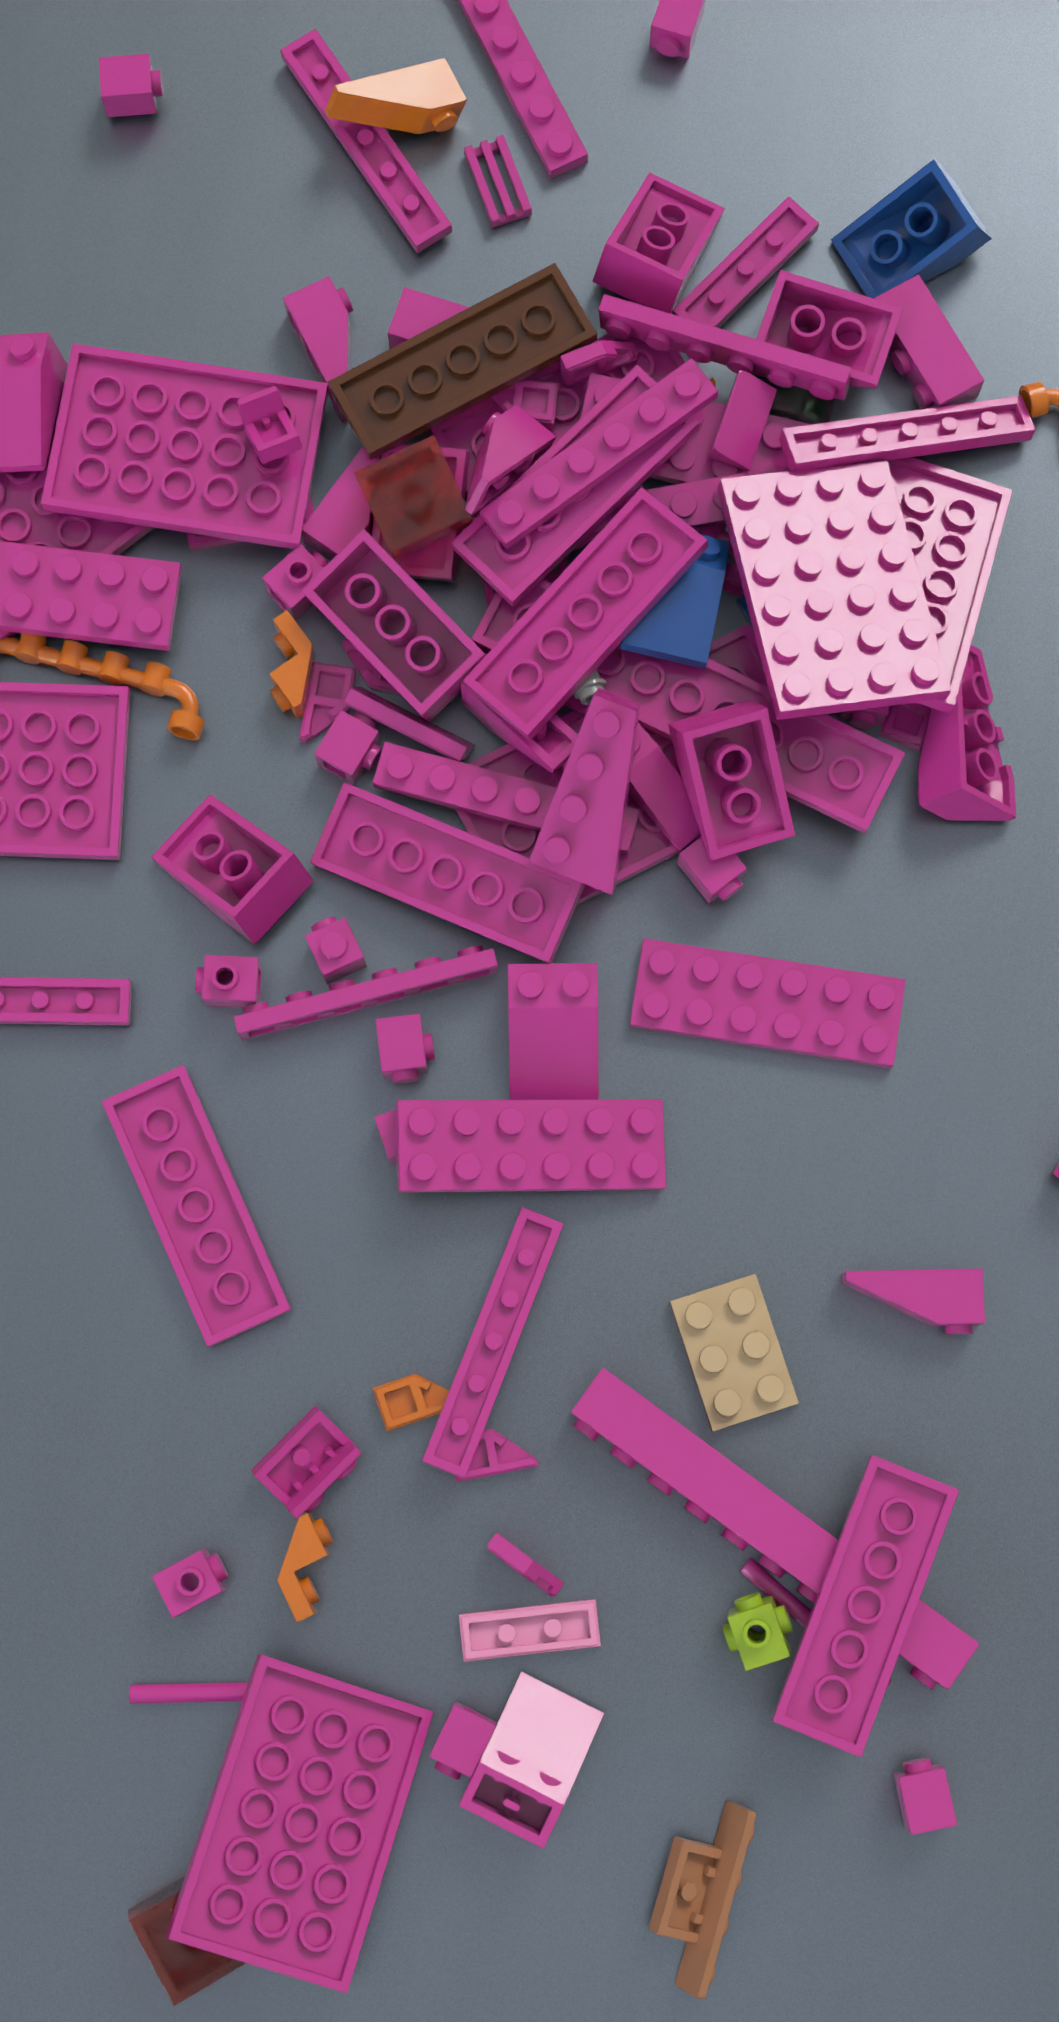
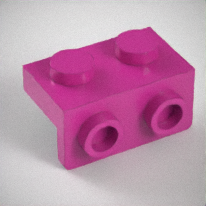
(307, 1462)

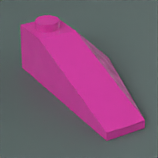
(960, 756)

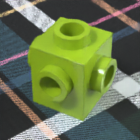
(763, 1646)

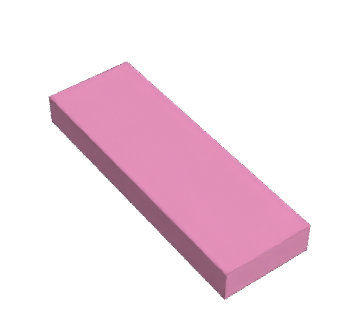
(529, 1630)

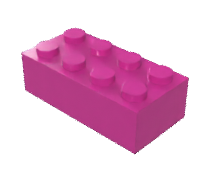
(394, 625)

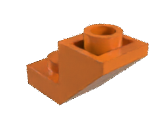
(293, 676)
(306, 1547)

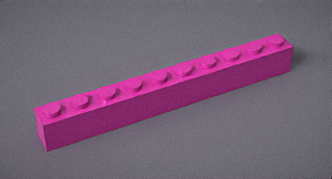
(748, 1512)

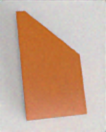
(409, 1401)

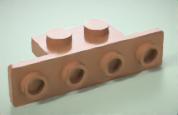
(699, 1895)

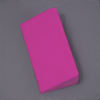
(743, 421)

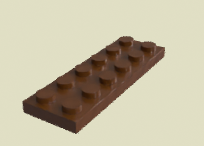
(462, 361)

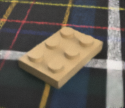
(733, 1352)

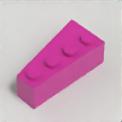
(589, 807)

